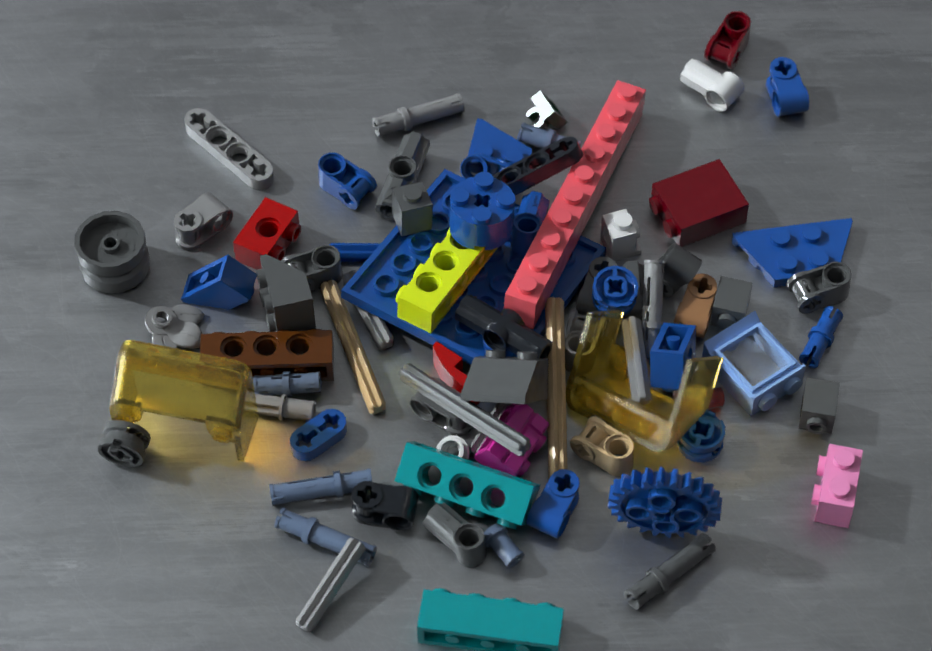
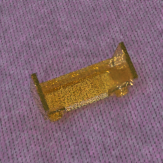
(186, 388)
(602, 388)

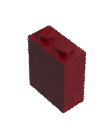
(698, 203)

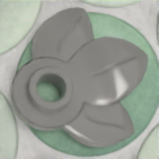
(180, 327)

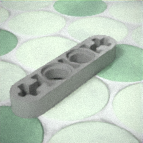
(232, 146)

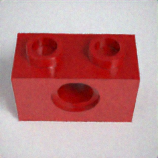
(267, 232)

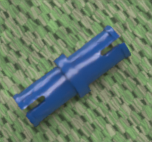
(821, 337)

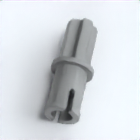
(285, 407)

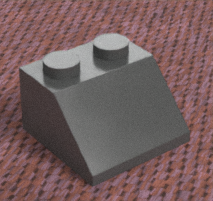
(507, 378)

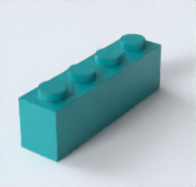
(487, 623)

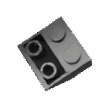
(285, 296)

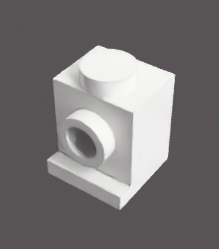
(620, 235)

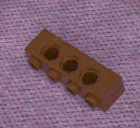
(283, 347)

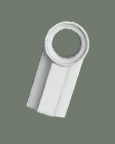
(718, 89)

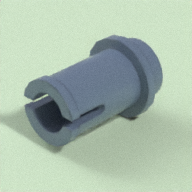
(502, 544)

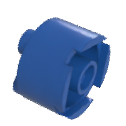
(481, 212)

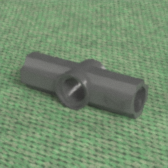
(402, 169)

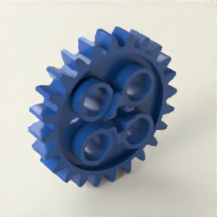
(665, 502)

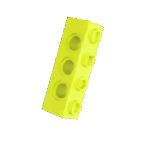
(439, 282)

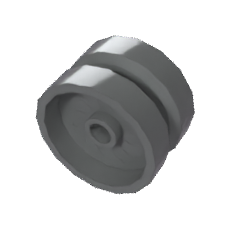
(112, 251)

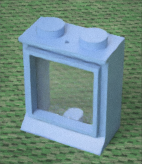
(754, 364)

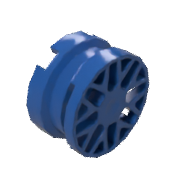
(615, 289)
(703, 439)

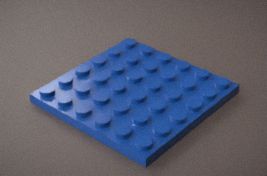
(397, 257)

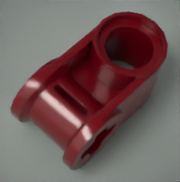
(729, 39)

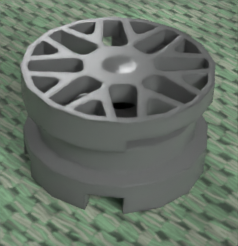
(124, 444)

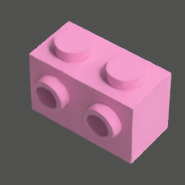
(838, 485)

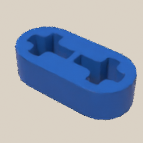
(317, 433)

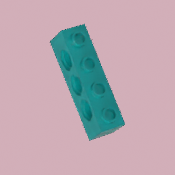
(518, 492)

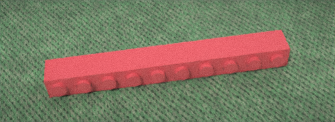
(575, 203)

